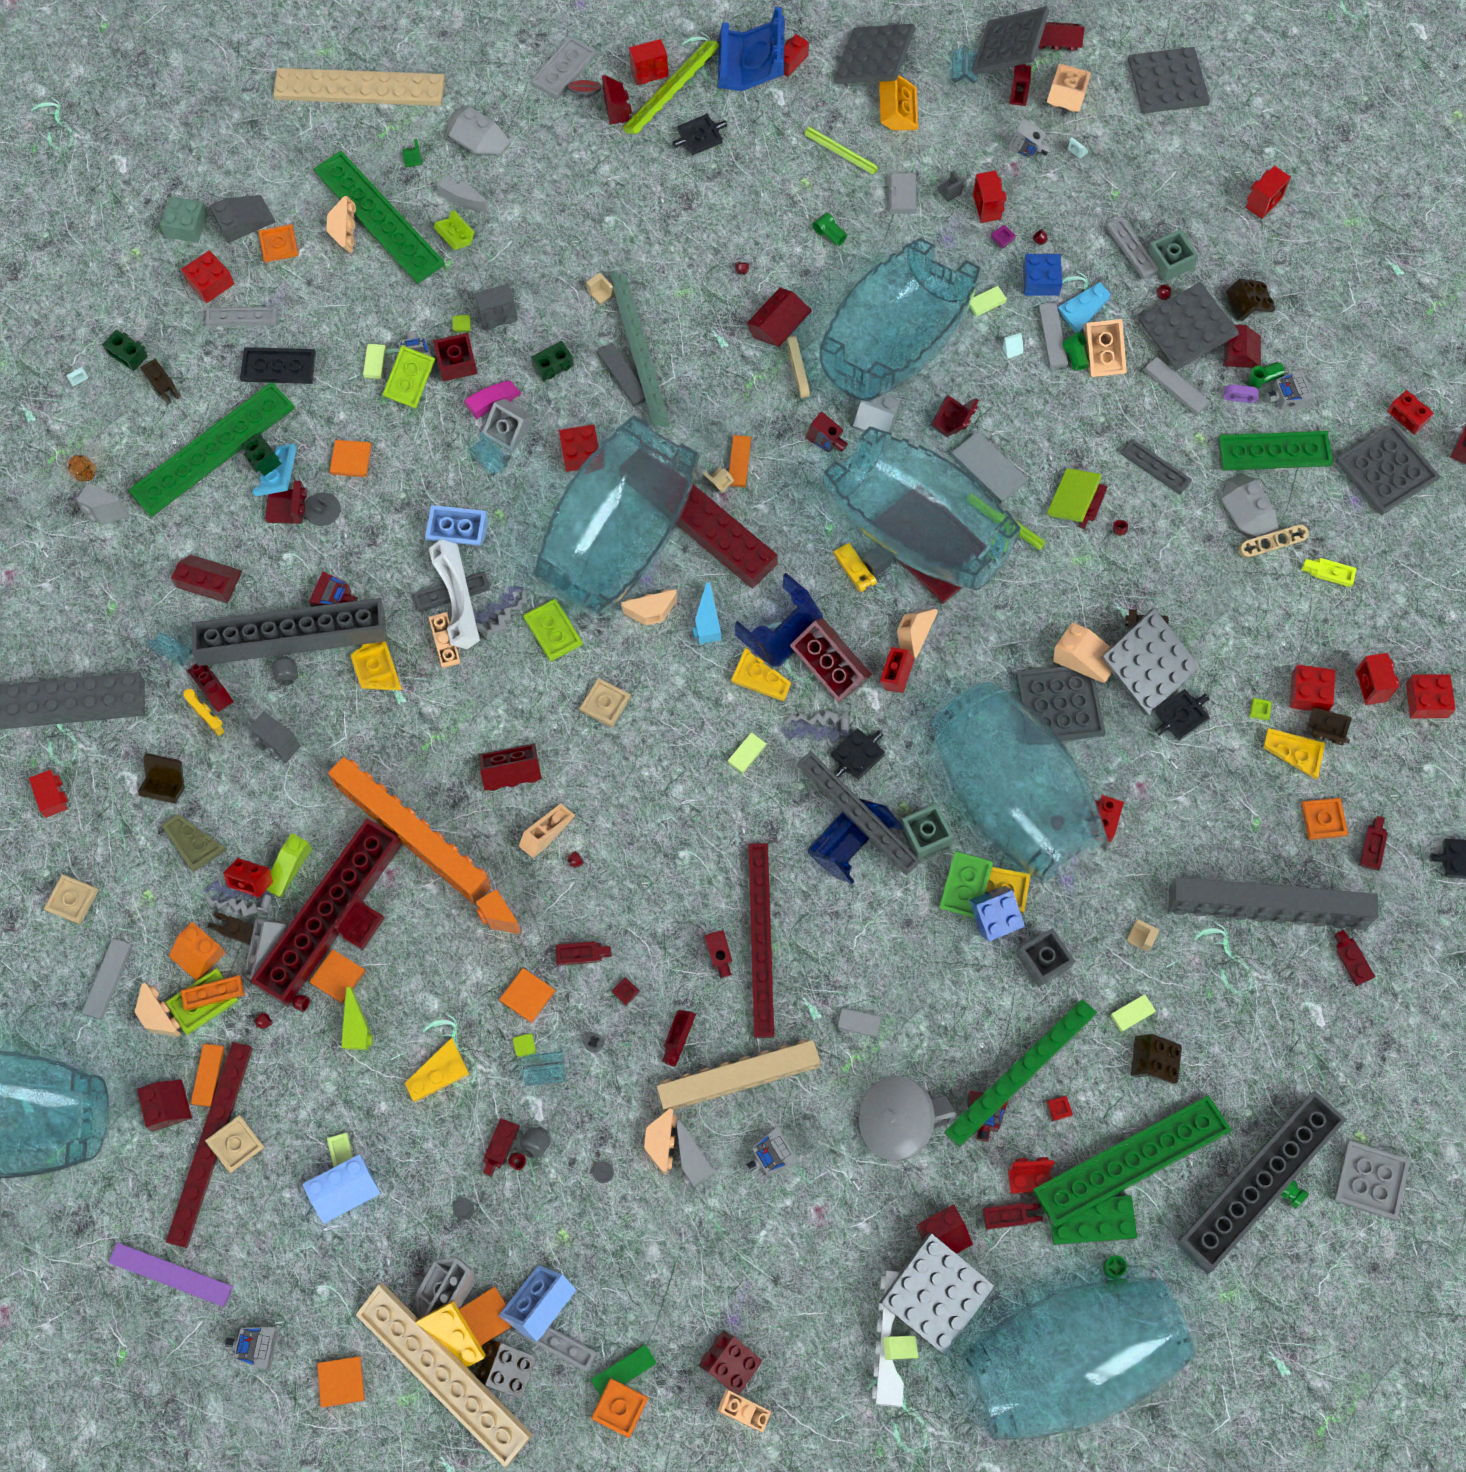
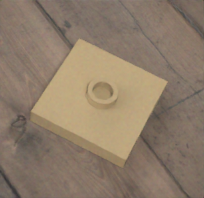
(605, 702)
(71, 899)
(234, 1144)

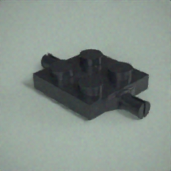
(700, 134)
(1182, 714)
(858, 754)
(1452, 858)

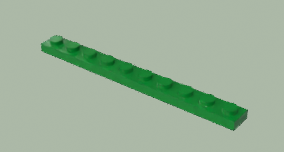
(1020, 1073)

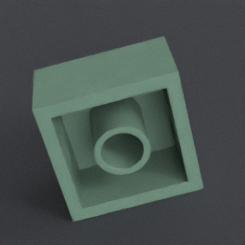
(184, 219)
(1173, 255)
(927, 831)

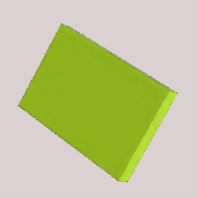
(408, 377)
(1074, 495)
(552, 630)
(195, 1018)

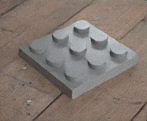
(1372, 1180)

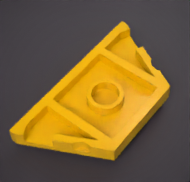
(375, 667)

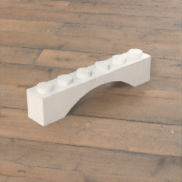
(447, 561)
(889, 1384)

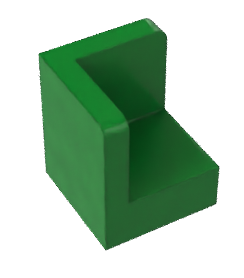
(412, 156)

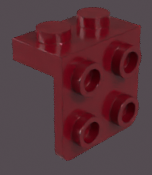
(953, 416)
(287, 505)
(358, 923)
(730, 1362)

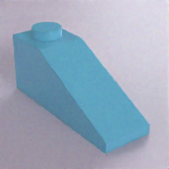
(706, 620)

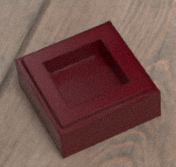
(625, 991)

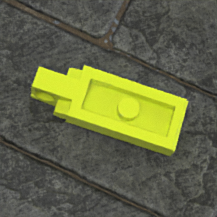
(1330, 571)

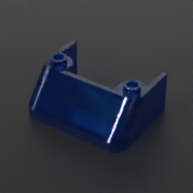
(775, 645)
(844, 839)

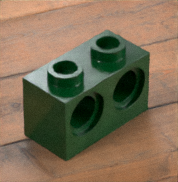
(121, 348)
(550, 358)
(260, 455)

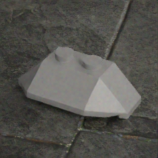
(477, 132)
(1249, 506)
(445, 1282)

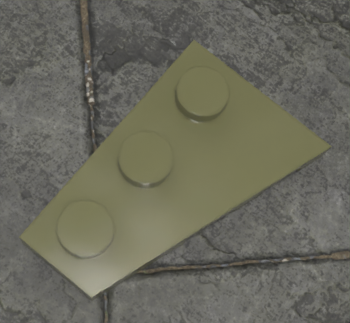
(192, 843)

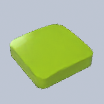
(461, 323)
(524, 1045)

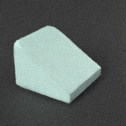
(1077, 148)
(1013, 345)
(77, 376)

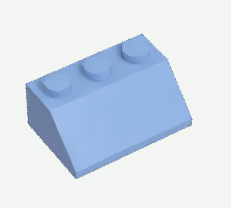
(457, 525)
(341, 1188)
(537, 1302)

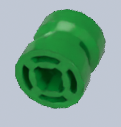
(1295, 1195)
(1116, 1264)

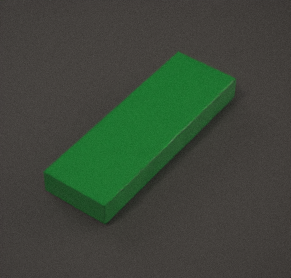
(625, 1369)

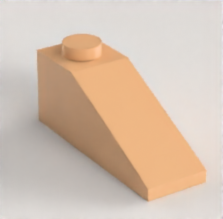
(545, 830)

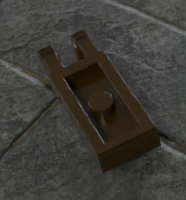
(159, 380)
(234, 928)

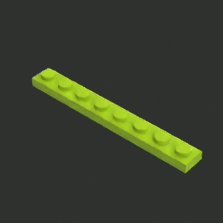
(670, 87)

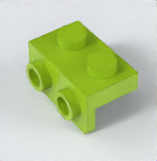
(455, 231)

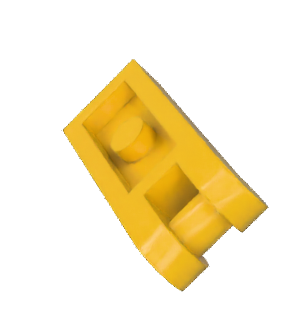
(854, 567)
(203, 711)

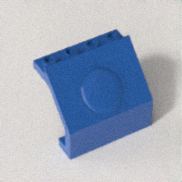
(751, 55)

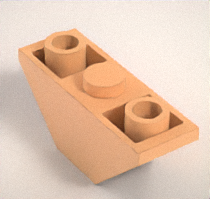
(341, 223)
(650, 607)
(914, 629)
(447, 653)
(155, 1014)
(659, 1140)
(743, 1411)

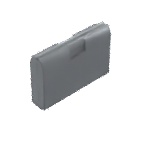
(902, 193)

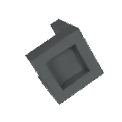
(952, 187)
(877, 561)

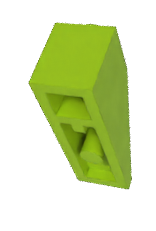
(288, 863)
(356, 1031)

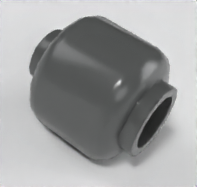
(285, 671)
(535, 1142)

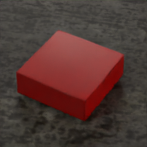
(1059, 1108)

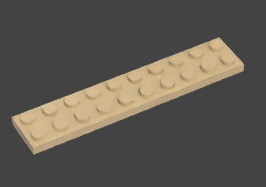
(359, 86)
(444, 1375)

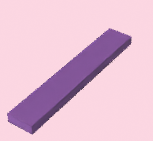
(170, 1274)

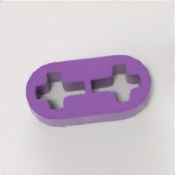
(1241, 393)

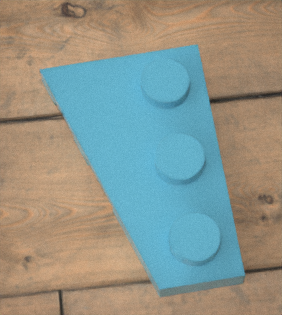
(1084, 306)
(279, 478)

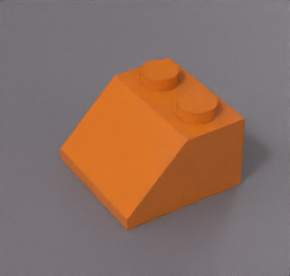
(495, 913)
(195, 951)

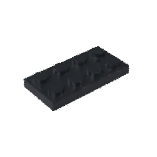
(278, 365)

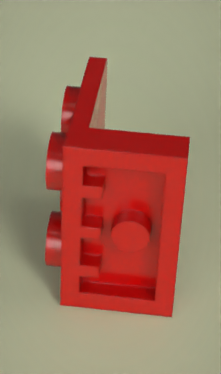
(1027, 1175)

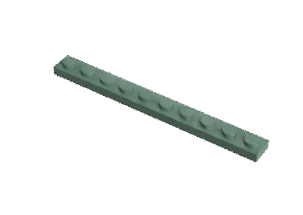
(639, 349)

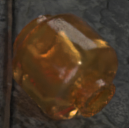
(81, 468)

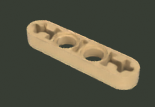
(798, 368)
(1273, 541)

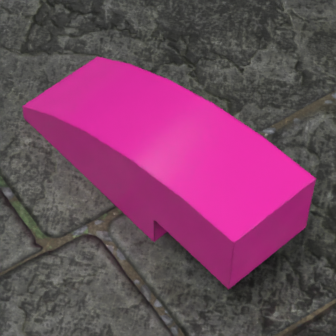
(482, 401)

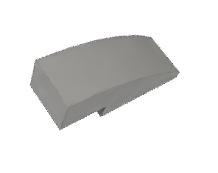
(461, 194)

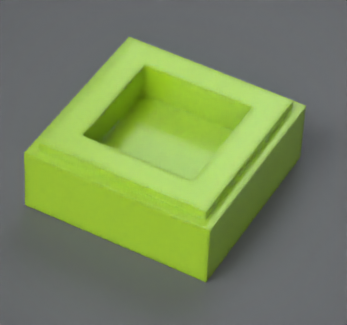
(1260, 709)

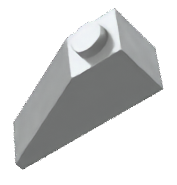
(263, 940)
(694, 1164)

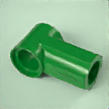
(826, 226)
(1074, 346)
(1261, 375)

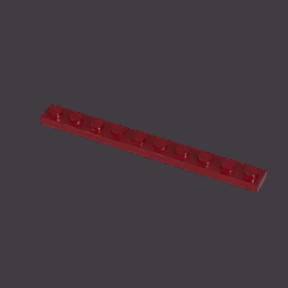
(761, 941)
(204, 1157)

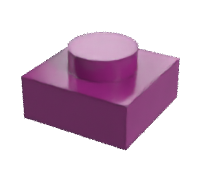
(1003, 236)

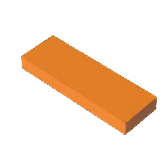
(739, 460)
(212, 992)
(207, 1075)

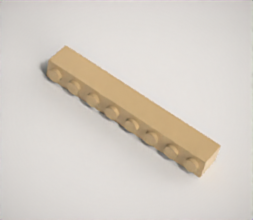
(739, 1075)

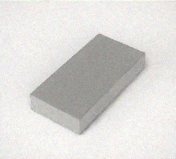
(859, 1022)

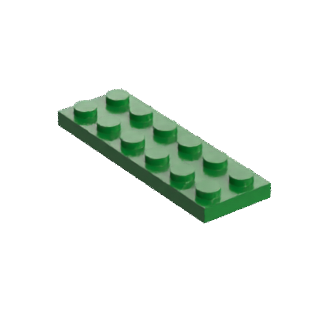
(1275, 450)

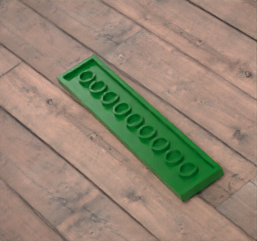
(380, 217)
(211, 449)
(1131, 1161)

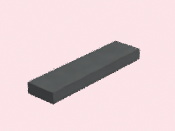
(622, 373)
(1156, 466)
(439, 595)

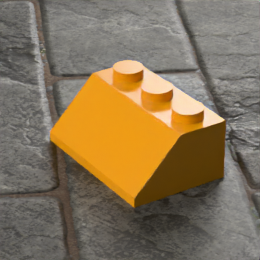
(898, 104)

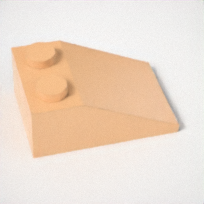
(1068, 87)
(1105, 347)
(1081, 652)

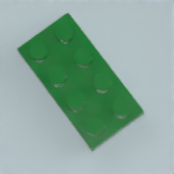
(1104, 1222)

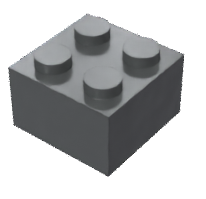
(496, 306)
(274, 737)
(1045, 957)

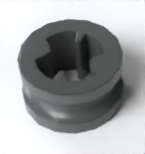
(588, 1041)

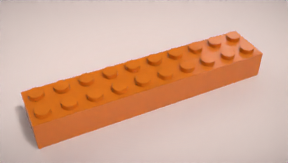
(411, 831)

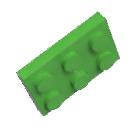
(965, 881)

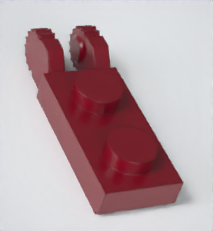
(1010, 1216)

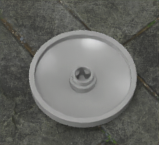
(896, 1118)

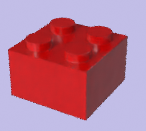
(648, 61)
(1267, 191)
(989, 196)
(207, 276)
(577, 445)
(1377, 678)
(1312, 688)
(1430, 696)

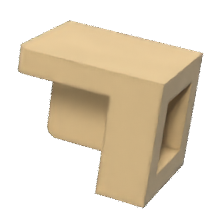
(600, 288)
(719, 479)
(1142, 935)

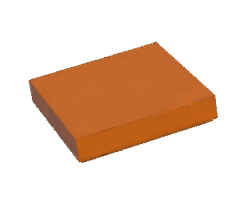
(278, 243)
(350, 458)
(1324, 818)
(337, 974)
(527, 995)
(484, 1317)
(341, 1382)
(619, 1407)

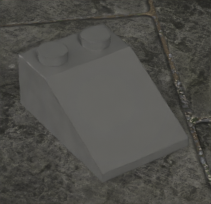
(241, 216)

